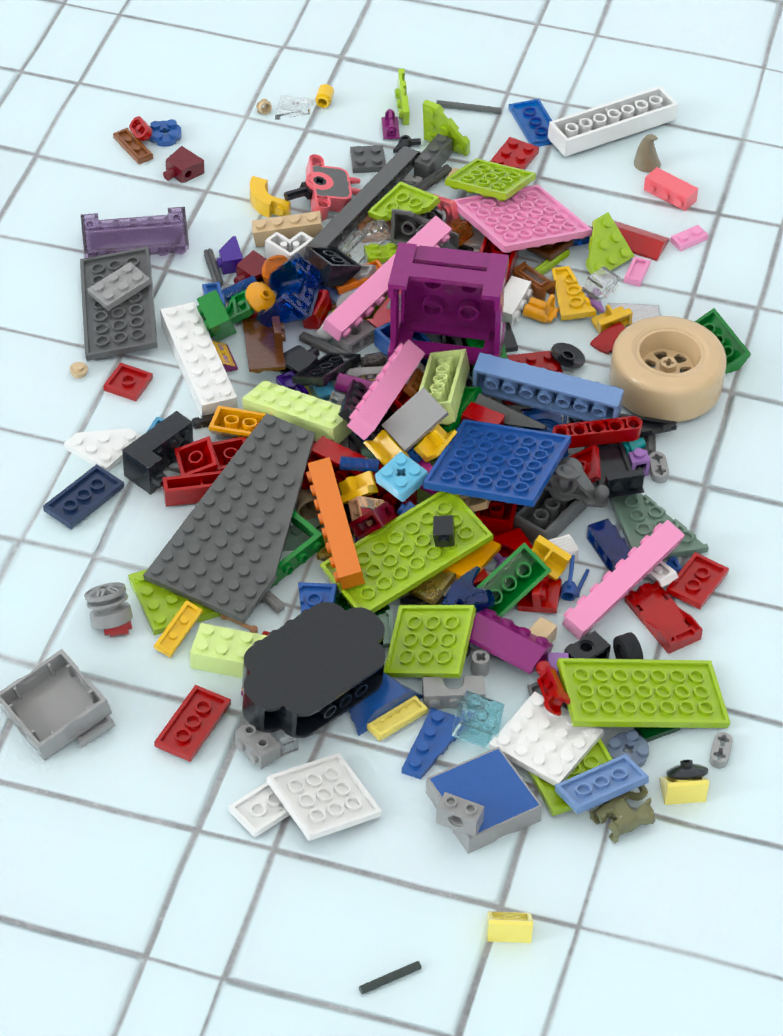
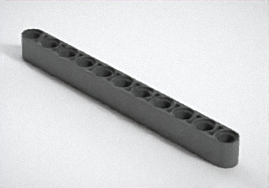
(357, 209)

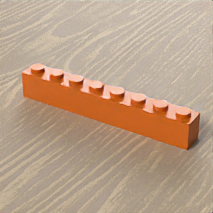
(336, 525)

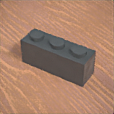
(433, 156)

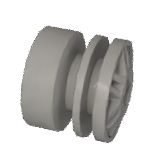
(108, 605)

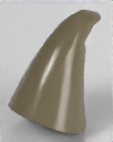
(646, 155)
(305, 506)

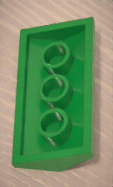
(735, 350)

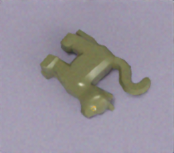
(622, 815)

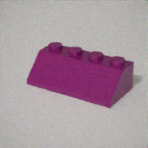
(509, 641)

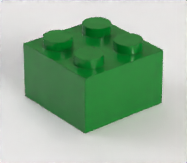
(215, 316)

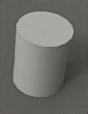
(480, 663)

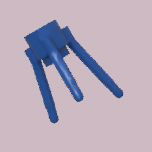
(569, 590)

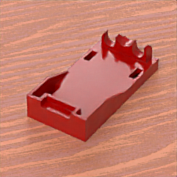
(663, 617)

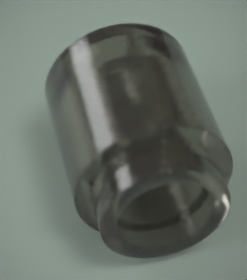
(374, 360)

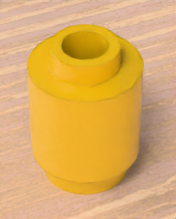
(324, 95)

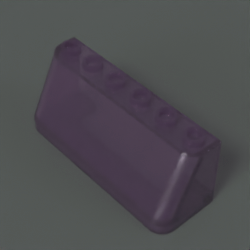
(160, 232)

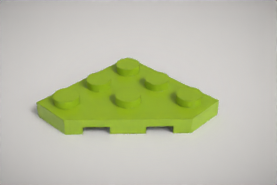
(436, 123)
(403, 198)
(606, 245)

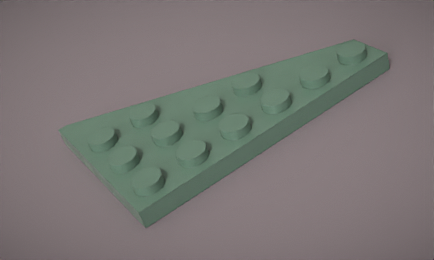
(639, 517)

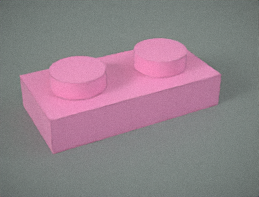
(689, 238)

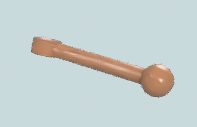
(253, 629)

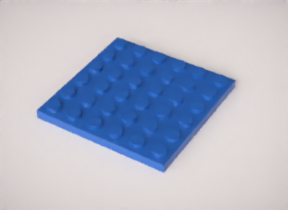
(497, 462)

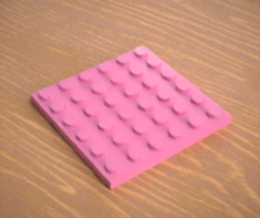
(523, 220)

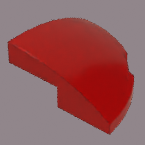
(606, 339)

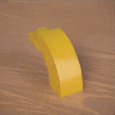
(264, 202)

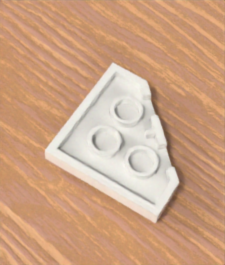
(101, 446)

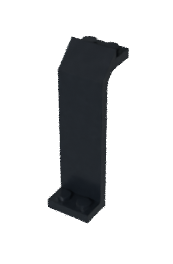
(616, 469)

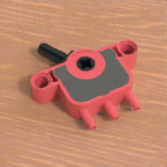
(325, 187)

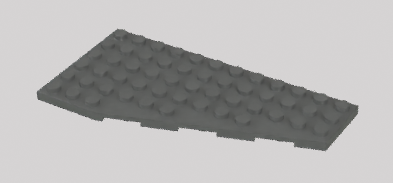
(239, 528)

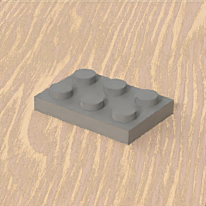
(119, 286)

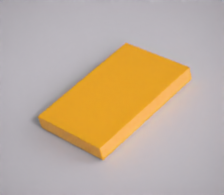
(479, 558)

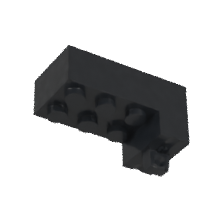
(154, 451)

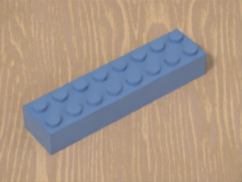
(546, 389)

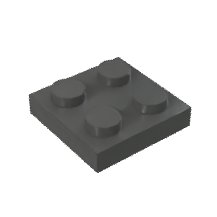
(367, 158)

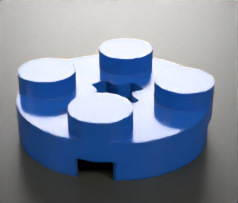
(170, 127)

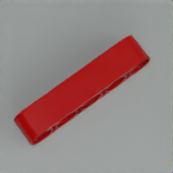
(601, 431)

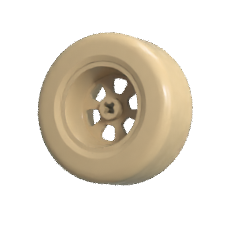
(671, 346)

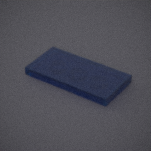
(532, 120)

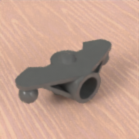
(571, 482)

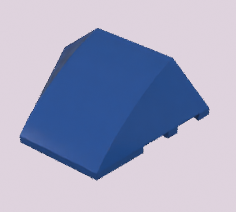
(385, 699)

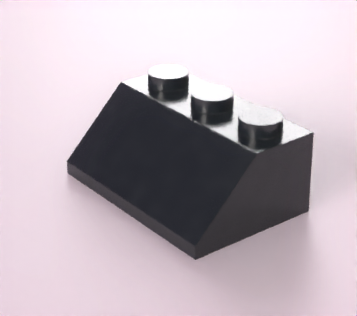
(333, 265)

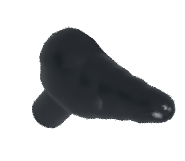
(406, 140)

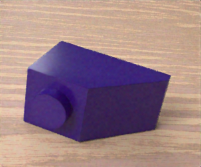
(229, 256)

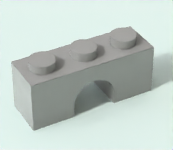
(439, 696)

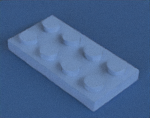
(601, 783)

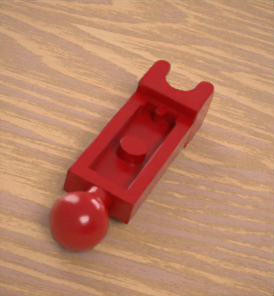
(551, 688)

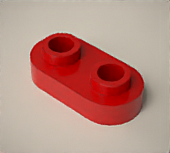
(140, 129)

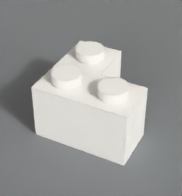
(280, 245)

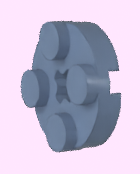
(632, 741)

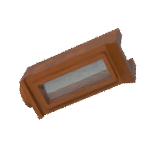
(539, 283)

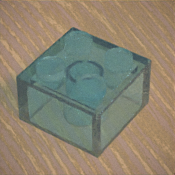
(477, 719)

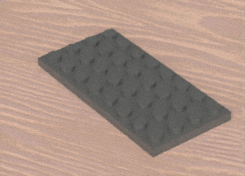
(128, 325)

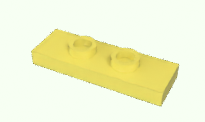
(397, 718)

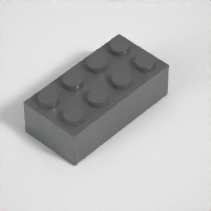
(547, 517)

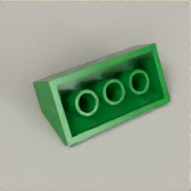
(514, 579)

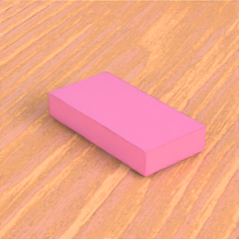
(637, 271)

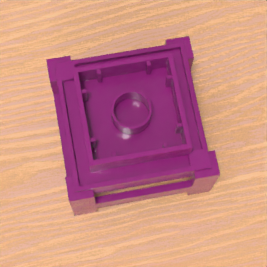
(448, 296)

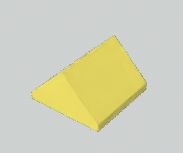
(684, 791)
(509, 927)

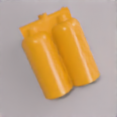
(541, 310)

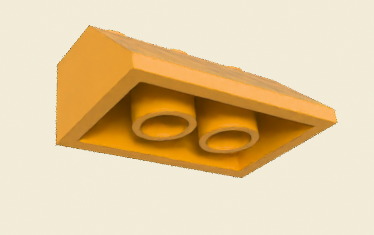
(234, 422)

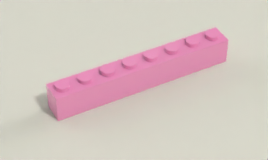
(385, 389)
(622, 579)

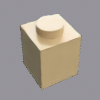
(545, 629)

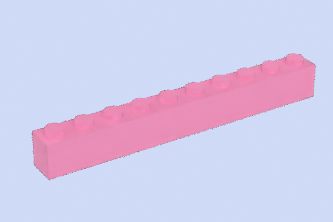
(375, 289)

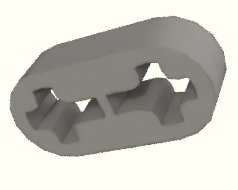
(662, 467)
(717, 749)

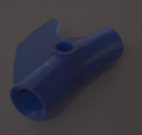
(465, 593)

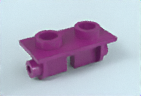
(390, 125)

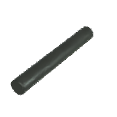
(392, 976)

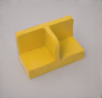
(610, 317)
(434, 443)
(358, 485)
(552, 556)

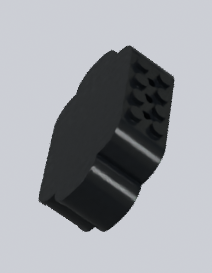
(313, 669)

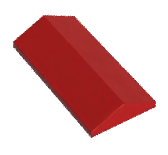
(642, 241)

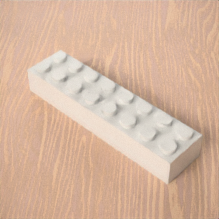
(612, 121)
(197, 358)

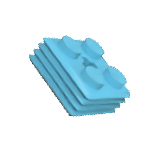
(401, 476)

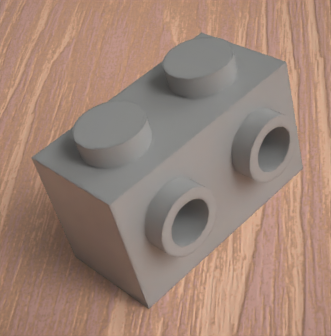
(257, 745)

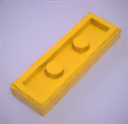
(178, 629)

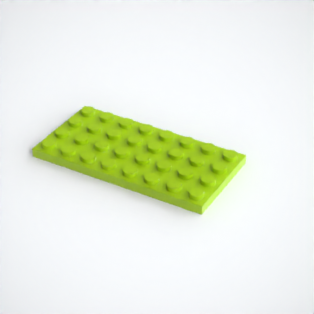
(405, 551)
(643, 693)

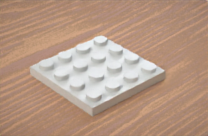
(545, 742)
(324, 796)

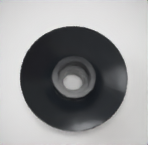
(567, 355)
(687, 770)

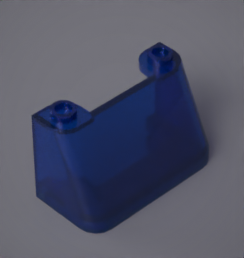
(297, 290)

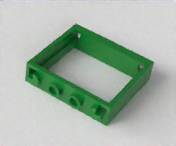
(303, 552)

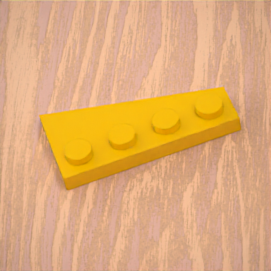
(570, 298)

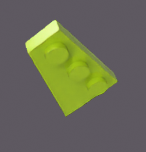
(402, 101)

